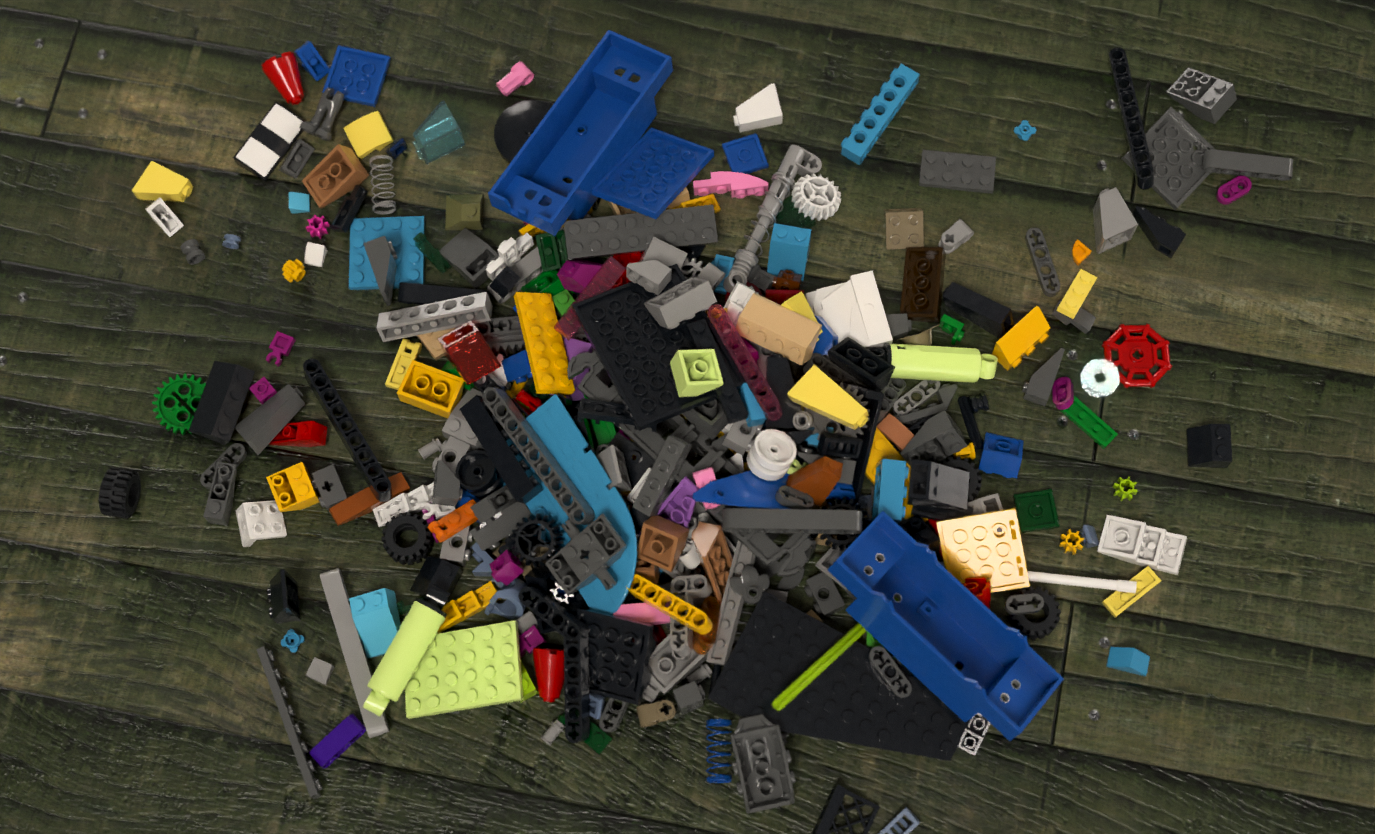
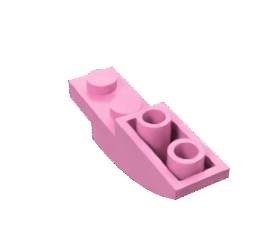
(738, 183)

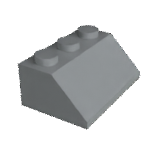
(681, 302)

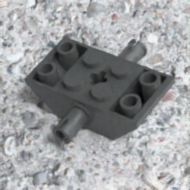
(587, 555)

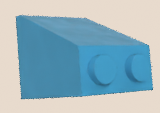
(789, 249)

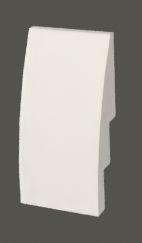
(1142, 544)

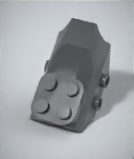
(762, 764)

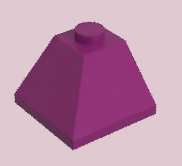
(577, 274)

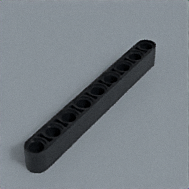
(1131, 118)
(348, 437)

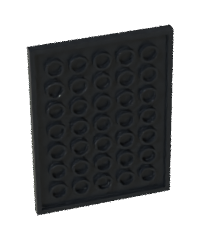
(639, 351)

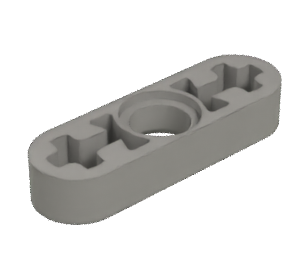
(917, 389)

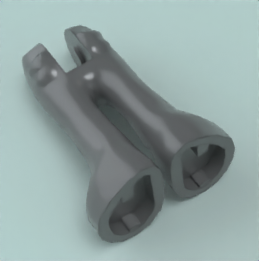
(325, 103)

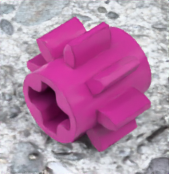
(317, 221)

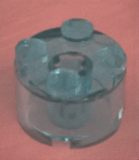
(1090, 383)

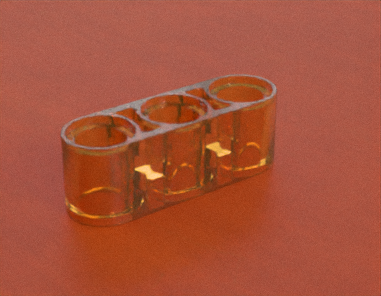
(704, 642)

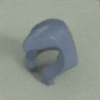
(512, 607)

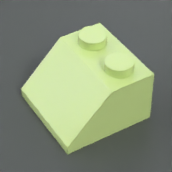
(695, 372)

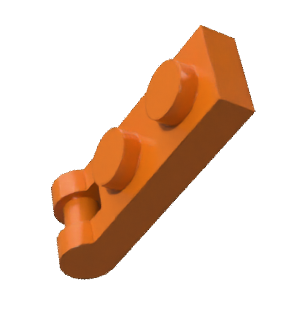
(453, 522)

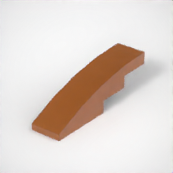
(365, 501)

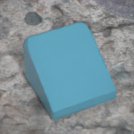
(299, 202)

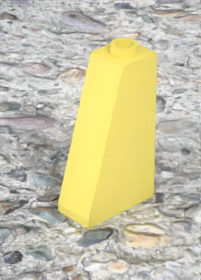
(825, 397)

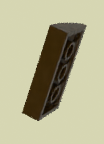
(923, 283)

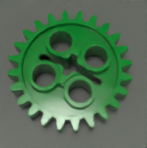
(171, 415)

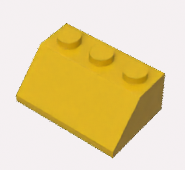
(1022, 339)
(431, 389)

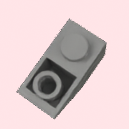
(650, 275)

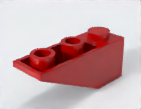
(301, 435)

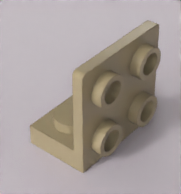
(904, 228)

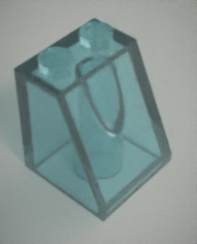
(437, 135)

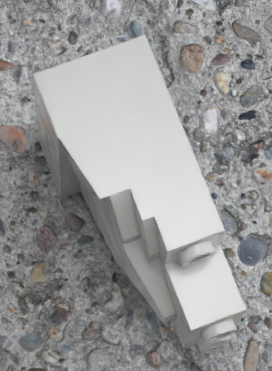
(853, 310)

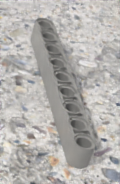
(352, 648)

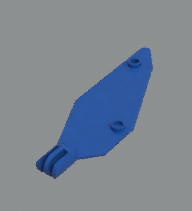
(753, 492)

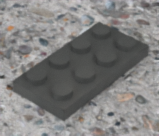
(957, 171)

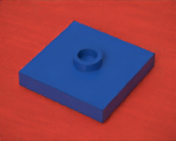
(745, 154)

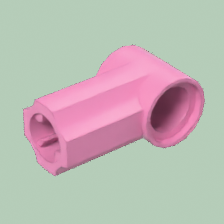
(518, 76)
(701, 479)

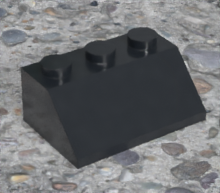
(861, 363)

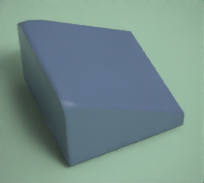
(1090, 537)

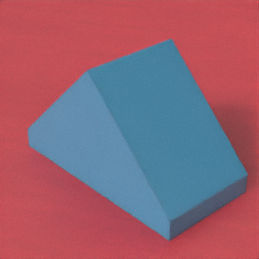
(1128, 660)

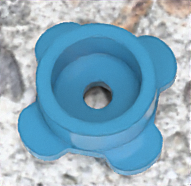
(1024, 135)
(286, 641)

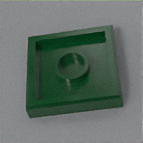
(1036, 511)

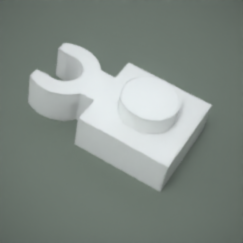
(439, 510)

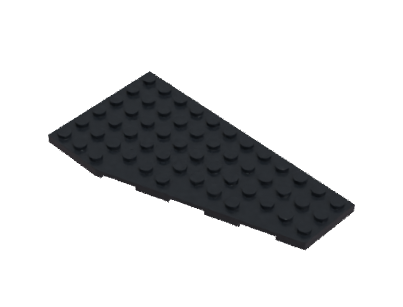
(844, 701)

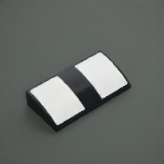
(269, 141)

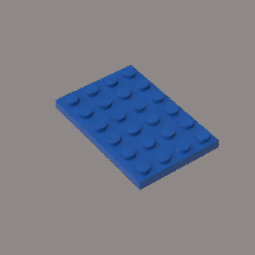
(653, 173)

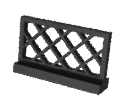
(831, 808)

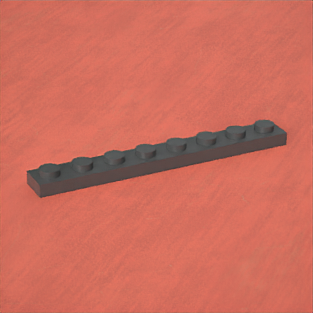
(293, 729)

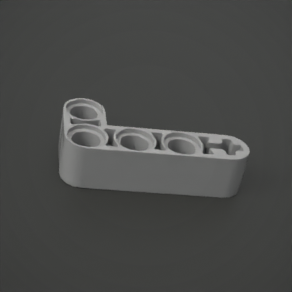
(687, 594)

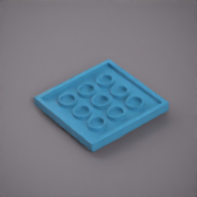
(401, 234)

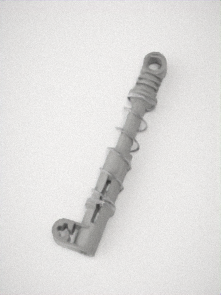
(770, 208)

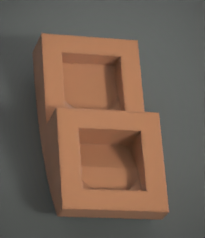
(895, 431)

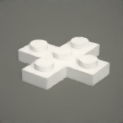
(509, 254)

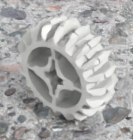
(816, 197)

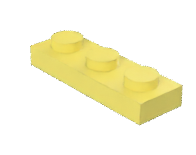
(1076, 294)
(1120, 601)

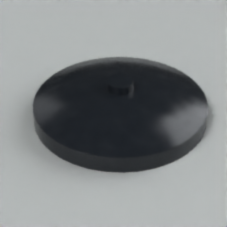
(517, 125)

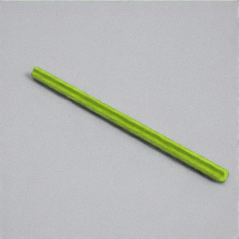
(819, 666)

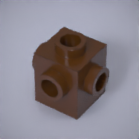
(787, 280)

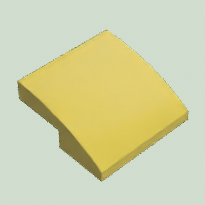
(368, 134)

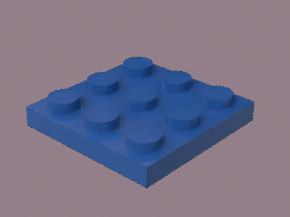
(357, 75)

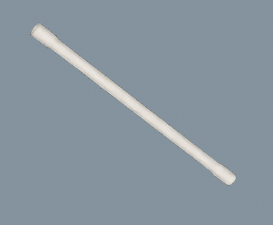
(1118, 585)

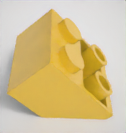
(293, 488)

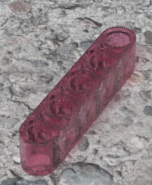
(600, 283)

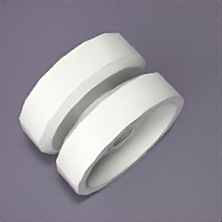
(771, 454)

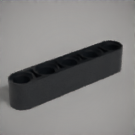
(424, 294)

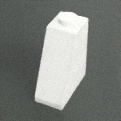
(759, 111)

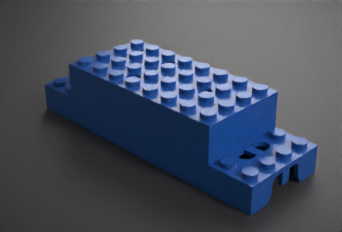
(613, 120)

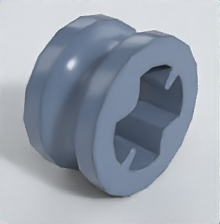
(231, 241)

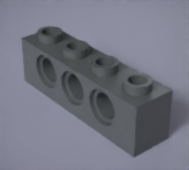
(662, 476)

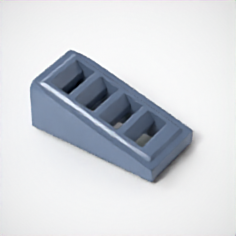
(909, 815)

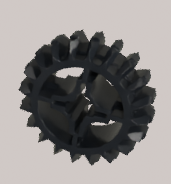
(541, 534)
(851, 538)

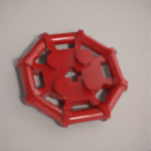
(1145, 348)

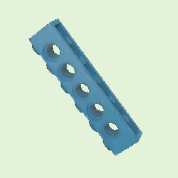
(858, 151)

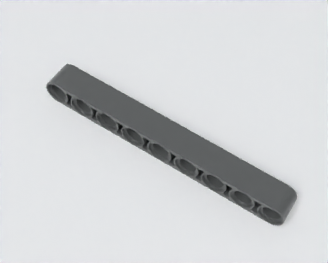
(545, 458)

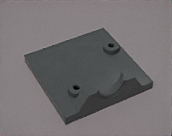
(1174, 161)

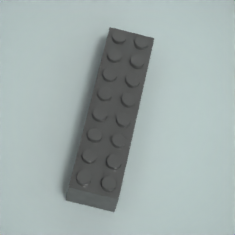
(634, 232)

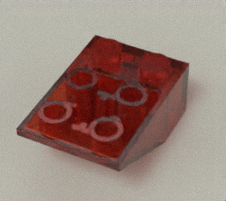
(469, 352)

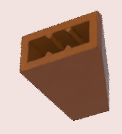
(817, 479)

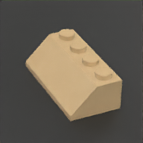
(778, 329)

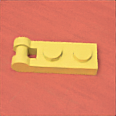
(402, 363)

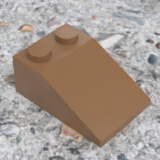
(335, 176)

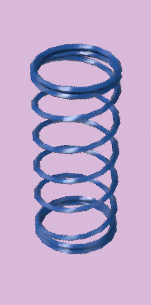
(719, 778)

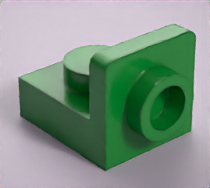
(953, 326)

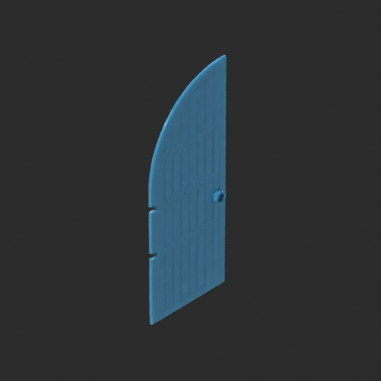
(567, 446)

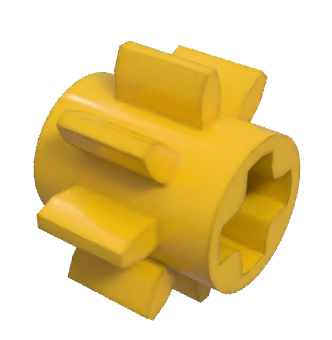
(293, 270)
(1074, 538)

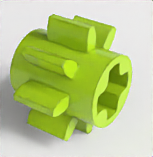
(1120, 489)

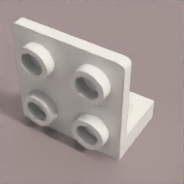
(260, 521)

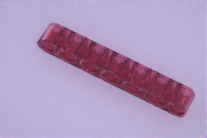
(748, 369)

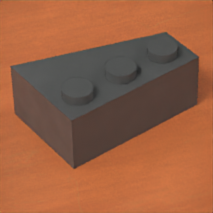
(500, 526)

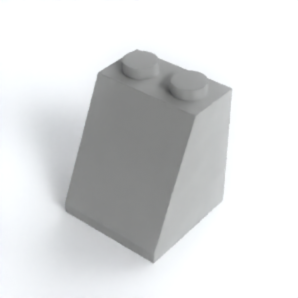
(1112, 220)
(663, 253)

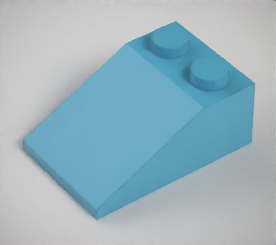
(376, 620)

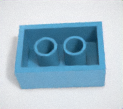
(890, 489)

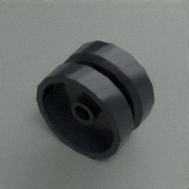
(478, 474)

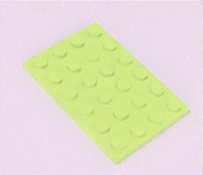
(467, 671)

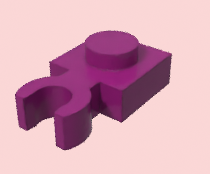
(280, 346)
(530, 639)

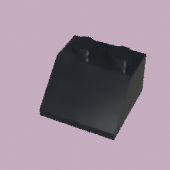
(1209, 446)
(436, 572)

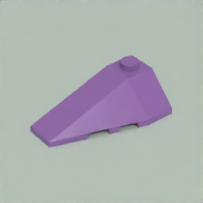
(680, 504)

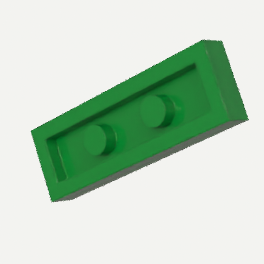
(1090, 423)

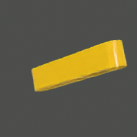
(676, 608)

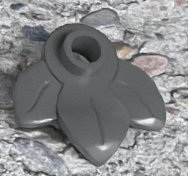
(750, 581)

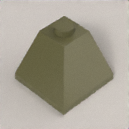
(464, 212)

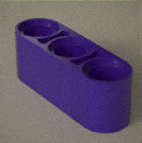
(338, 741)

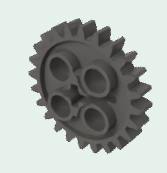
(820, 422)

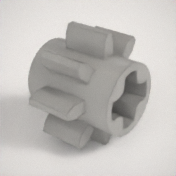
(560, 598)

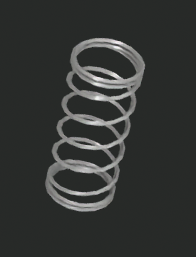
(374, 166)

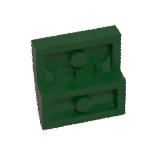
(551, 250)

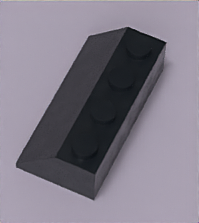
(221, 401)

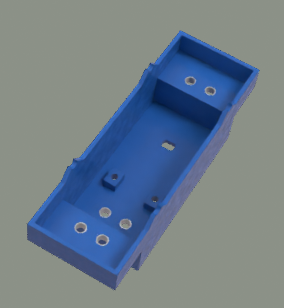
(951, 632)

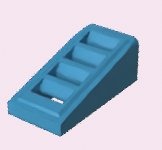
(755, 413)

